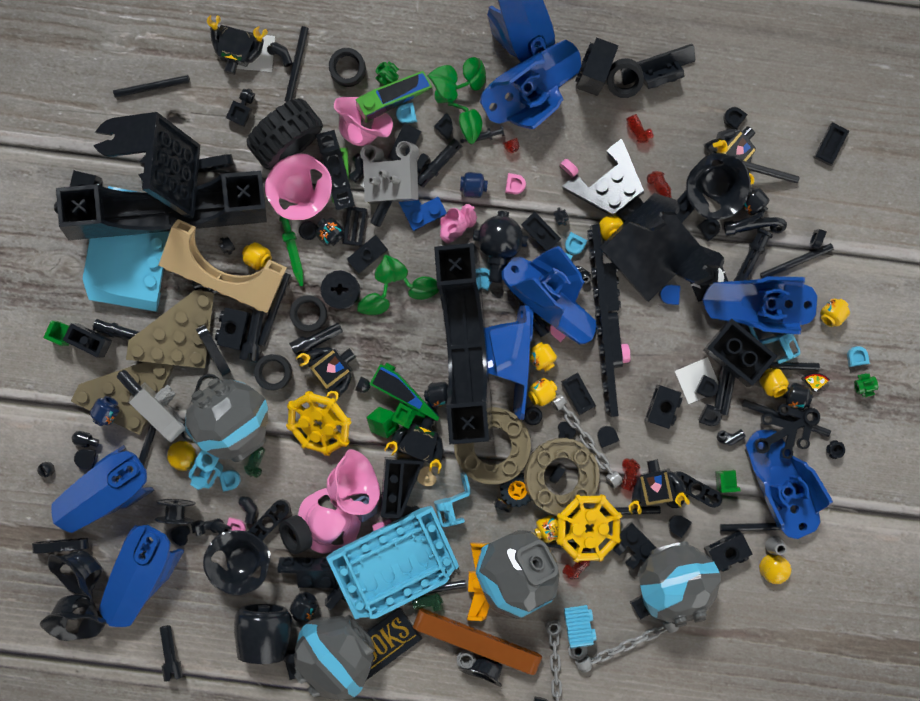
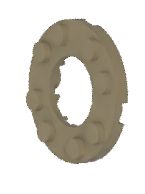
(543, 456)
(512, 465)

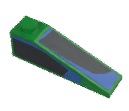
(395, 385)

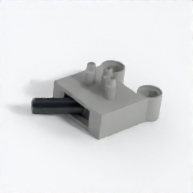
(389, 180)
(154, 406)

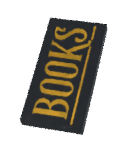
(391, 639)

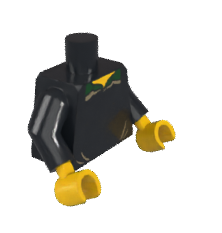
(235, 45)
(419, 442)

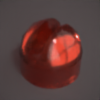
(512, 145)

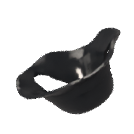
(723, 183)
(243, 556)
(85, 568)
(56, 622)

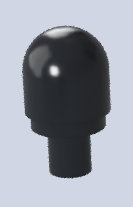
(84, 439)

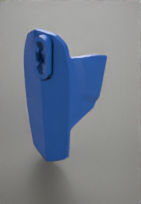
(522, 27)
(532, 86)
(551, 289)
(762, 303)
(510, 354)
(788, 484)
(100, 493)
(137, 577)

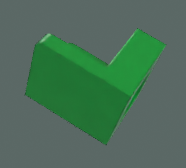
(56, 332)
(405, 414)
(381, 422)
(726, 481)

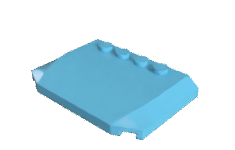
(125, 269)
(393, 564)

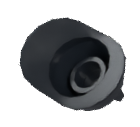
(485, 669)

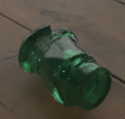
(253, 463)
(427, 601)

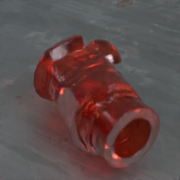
(636, 127)
(659, 183)
(630, 475)
(574, 571)

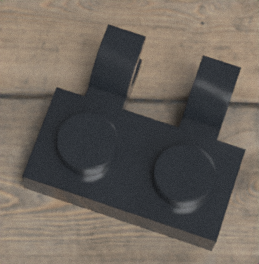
(637, 542)

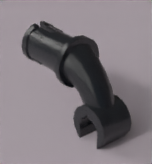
(216, 526)

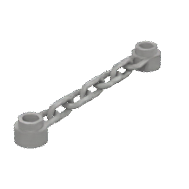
(613, 479)
(549, 623)
(585, 663)

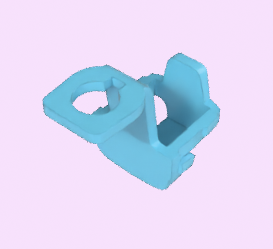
(784, 340)
(207, 465)
(446, 505)

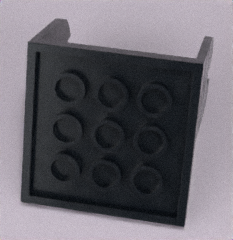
(169, 159)
(656, 247)

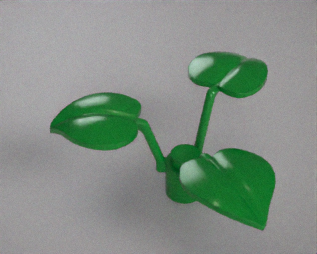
(445, 81)
(393, 270)

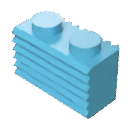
(579, 626)

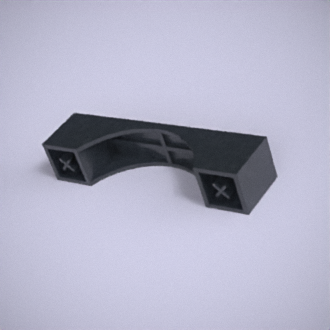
(106, 212)
(468, 377)

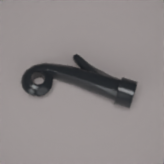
(732, 227)

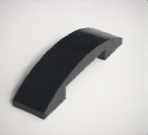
(335, 165)

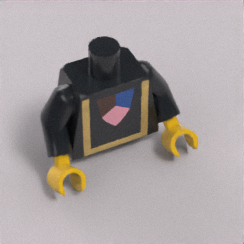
(735, 143)
(330, 368)
(657, 487)

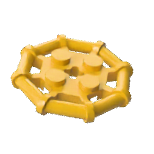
(315, 432)
(596, 535)

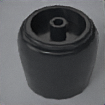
(262, 633)

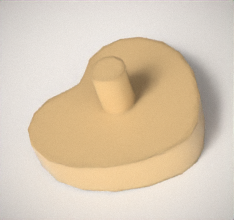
(426, 477)

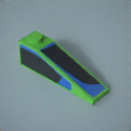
(391, 95)

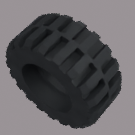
(284, 132)

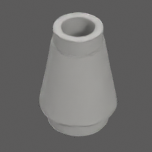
(773, 543)

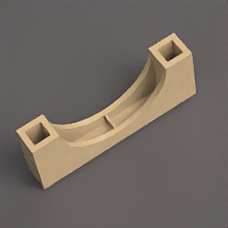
(185, 259)

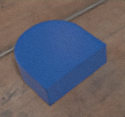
(670, 294)

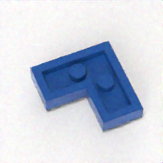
(421, 215)

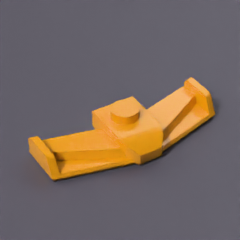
(479, 604)

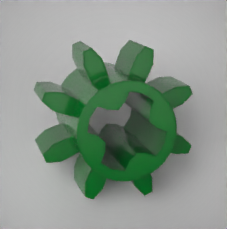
(386, 73)
(866, 385)

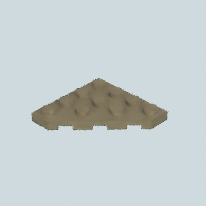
(173, 335)
(153, 374)

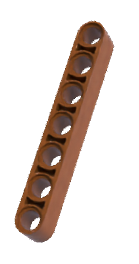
(477, 641)

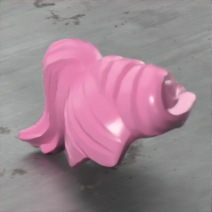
(456, 222)

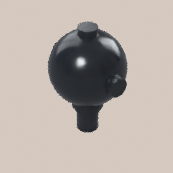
(499, 240)

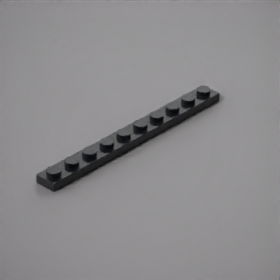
(603, 328)

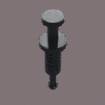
(487, 135)

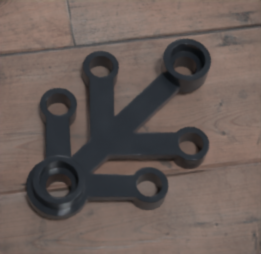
(789, 429)

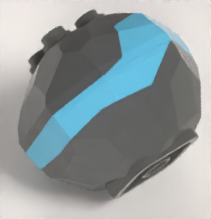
(227, 419)
(518, 574)
(679, 583)
(333, 657)

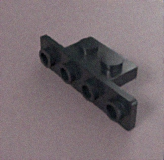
(662, 67)
(310, 571)

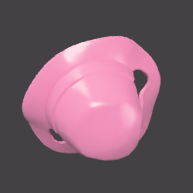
(351, 119)
(292, 182)
(353, 477)
(328, 523)

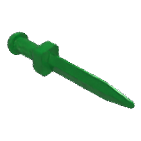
(290, 237)

